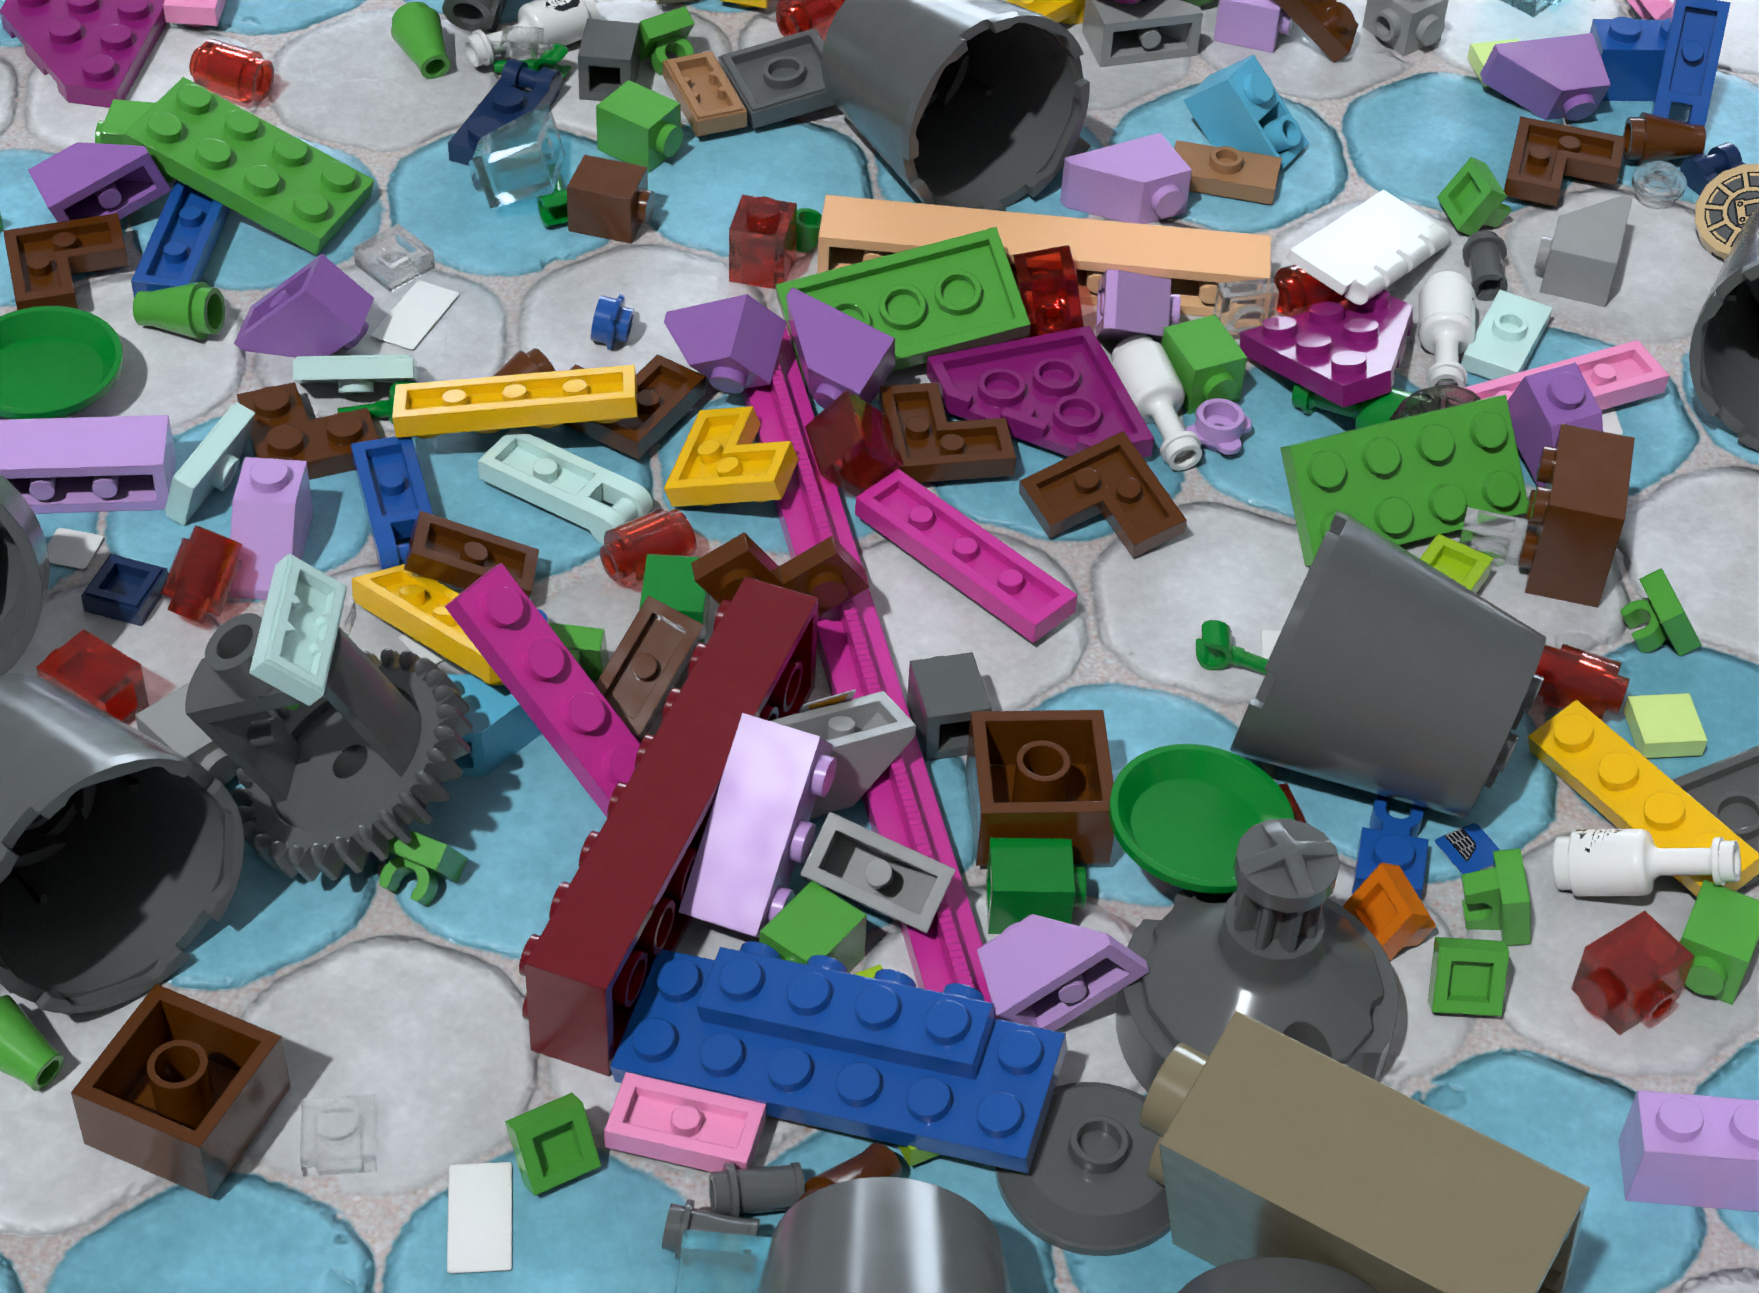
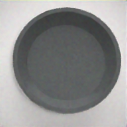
(1090, 1175)

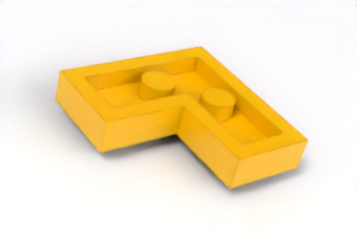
(723, 464)

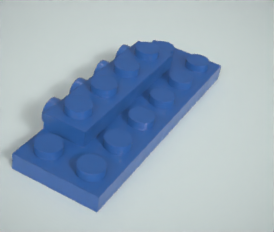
(847, 1051)

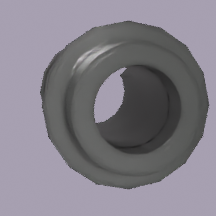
(1485, 257)
(755, 1189)
(691, 1218)

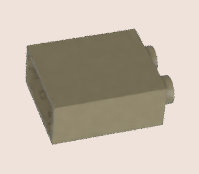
(1324, 1165)

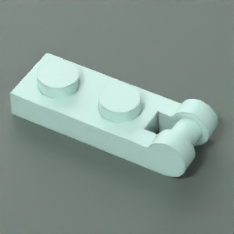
(563, 483)

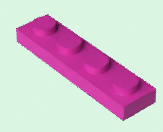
(966, 555)
(547, 682)

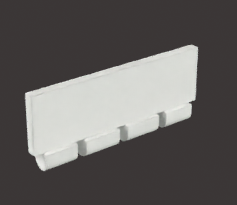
(1369, 247)

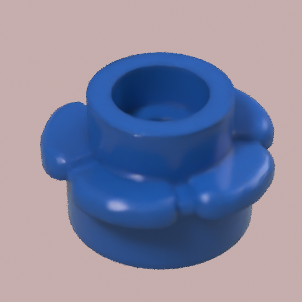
(612, 321)

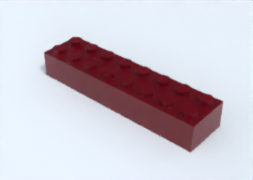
(636, 869)

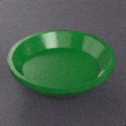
(55, 361)
(1187, 808)

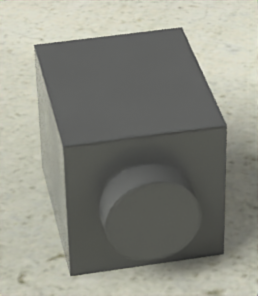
(607, 57)
(941, 703)

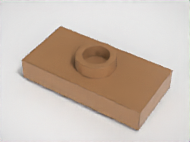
(704, 93)
(1230, 172)

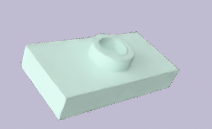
(1506, 336)
(354, 372)
(210, 465)
(298, 630)

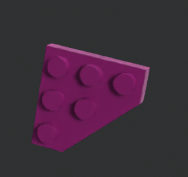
(87, 44)
(1336, 347)
(1047, 386)

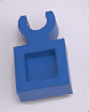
(1394, 843)

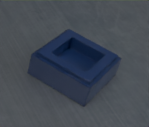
(124, 590)

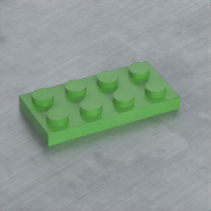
(250, 165)
(926, 297)
(1408, 474)

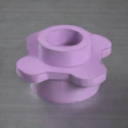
(1220, 425)

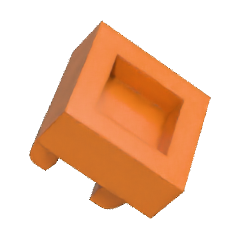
(1391, 909)

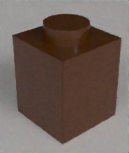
(609, 199)

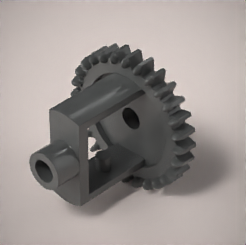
(333, 773)

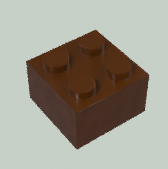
(1576, 514)
(1041, 780)
(182, 1090)

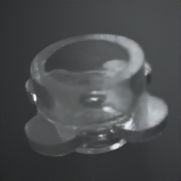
(522, 41)

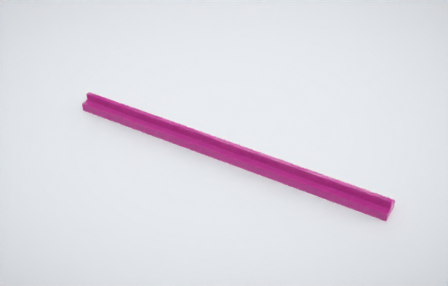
(858, 658)

